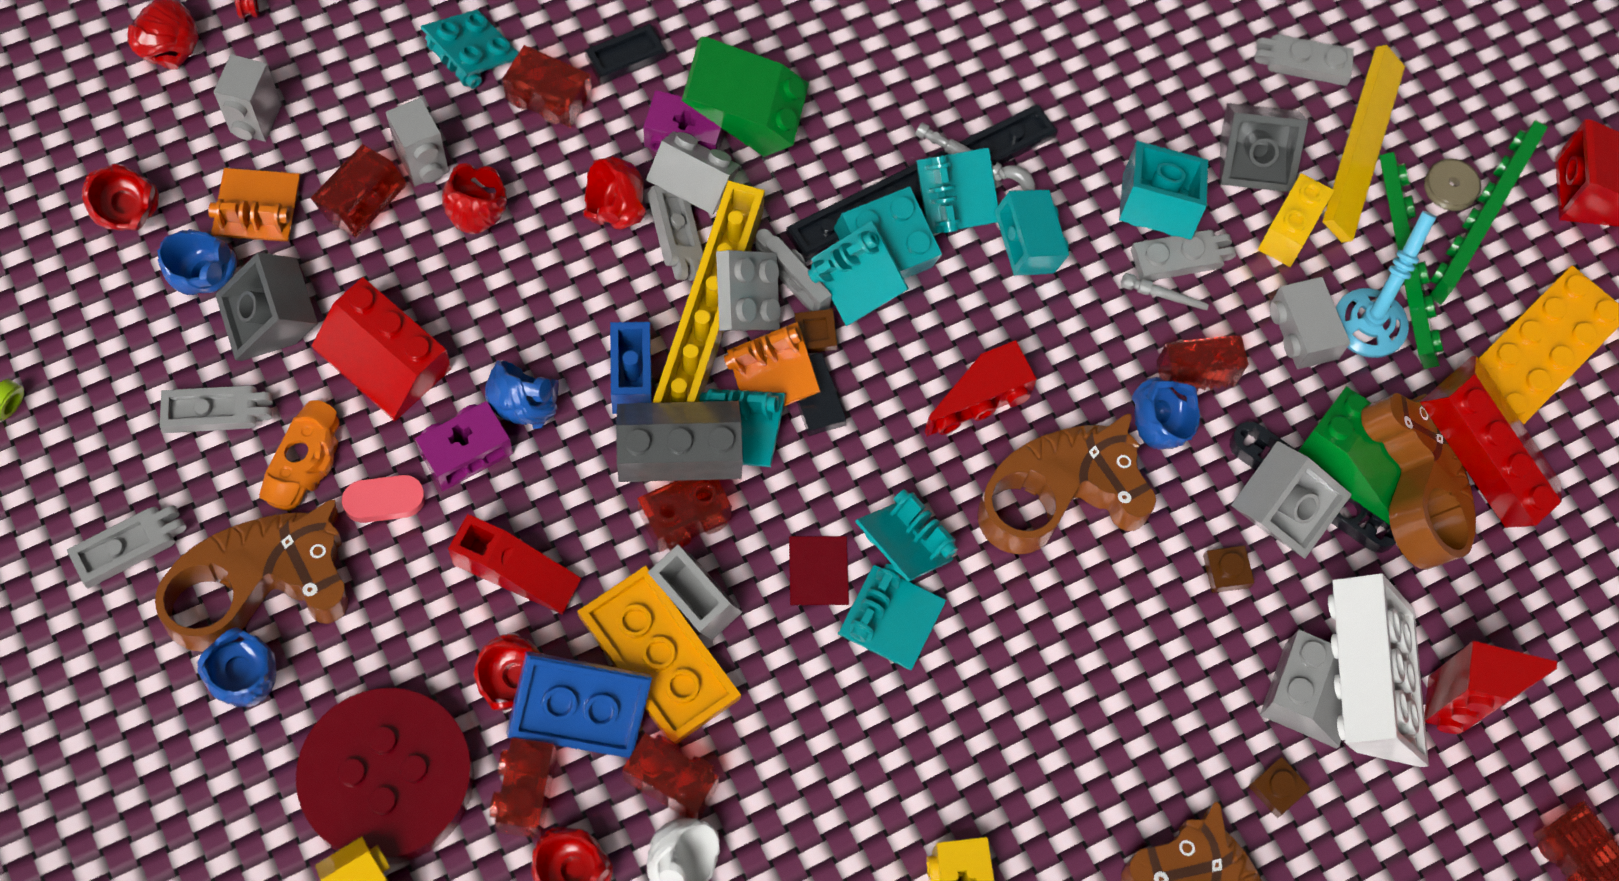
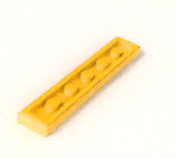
(1363, 144)

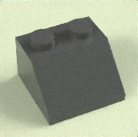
(1261, 147)
(265, 306)

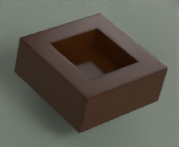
(818, 330)
(1228, 569)
(1279, 787)

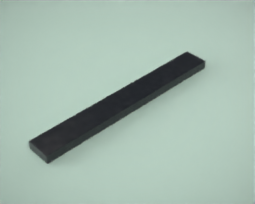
(1005, 142)

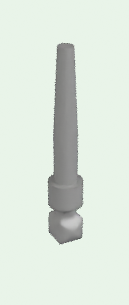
(1147, 287)

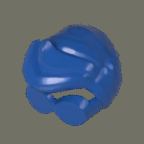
(196, 262)
(520, 396)
(1164, 418)
(238, 671)

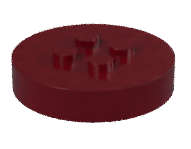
(385, 772)

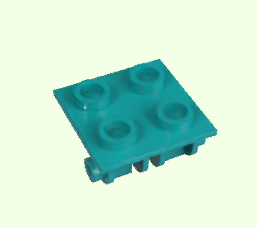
(468, 45)
(958, 190)
(858, 273)
(759, 421)
(905, 540)
(892, 617)

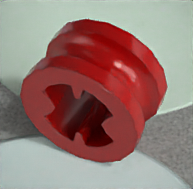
(246, 7)

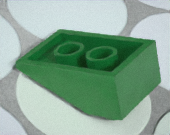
(746, 95)
(1352, 457)

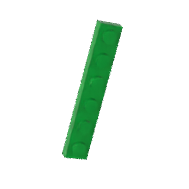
(1480, 220)
(1421, 306)

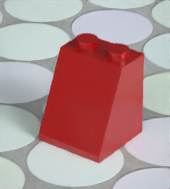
(1589, 176)

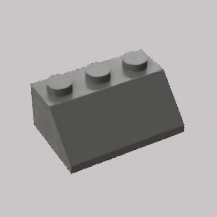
(679, 441)

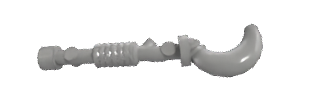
(952, 146)

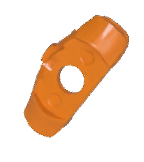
(288, 481)

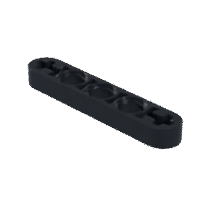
(1264, 438)

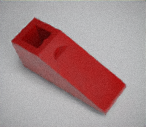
(990, 382)
(512, 564)

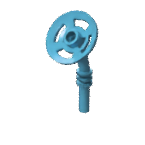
(1379, 311)

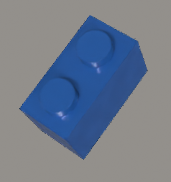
(630, 363)

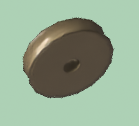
(1443, 193)

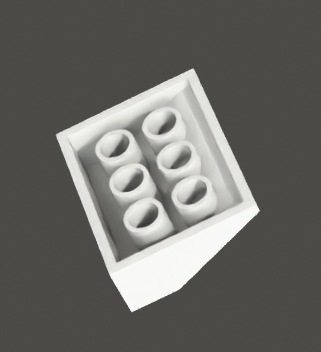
(1378, 670)

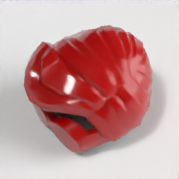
(163, 28)
(614, 193)
(119, 198)
(468, 204)
(500, 667)
(570, 856)

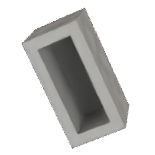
(247, 98)
(417, 142)
(692, 171)
(1309, 323)
(694, 592)

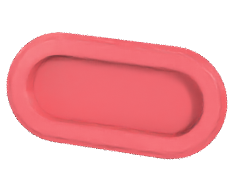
(383, 498)

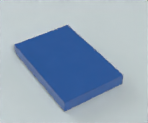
(578, 704)

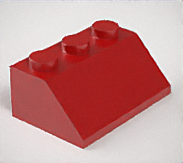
(380, 349)
(1479, 683)

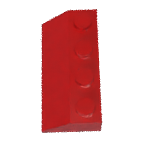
(1494, 446)

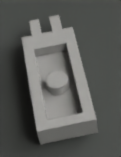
(1306, 58)
(676, 232)
(1181, 256)
(794, 272)
(213, 409)
(125, 544)

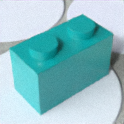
(1032, 232)

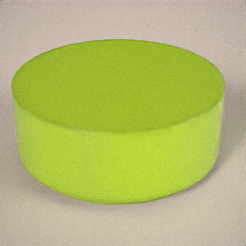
(10, 397)

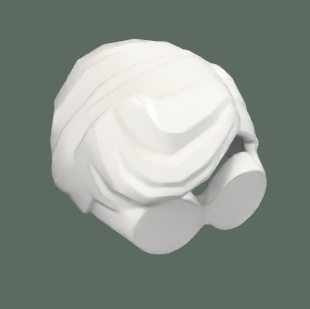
(683, 851)

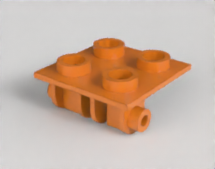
(255, 205)
(775, 365)

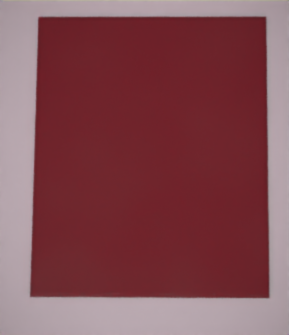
(818, 570)

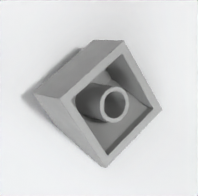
(1291, 499)
(1304, 689)

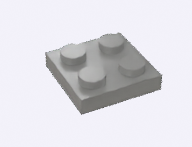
(747, 291)

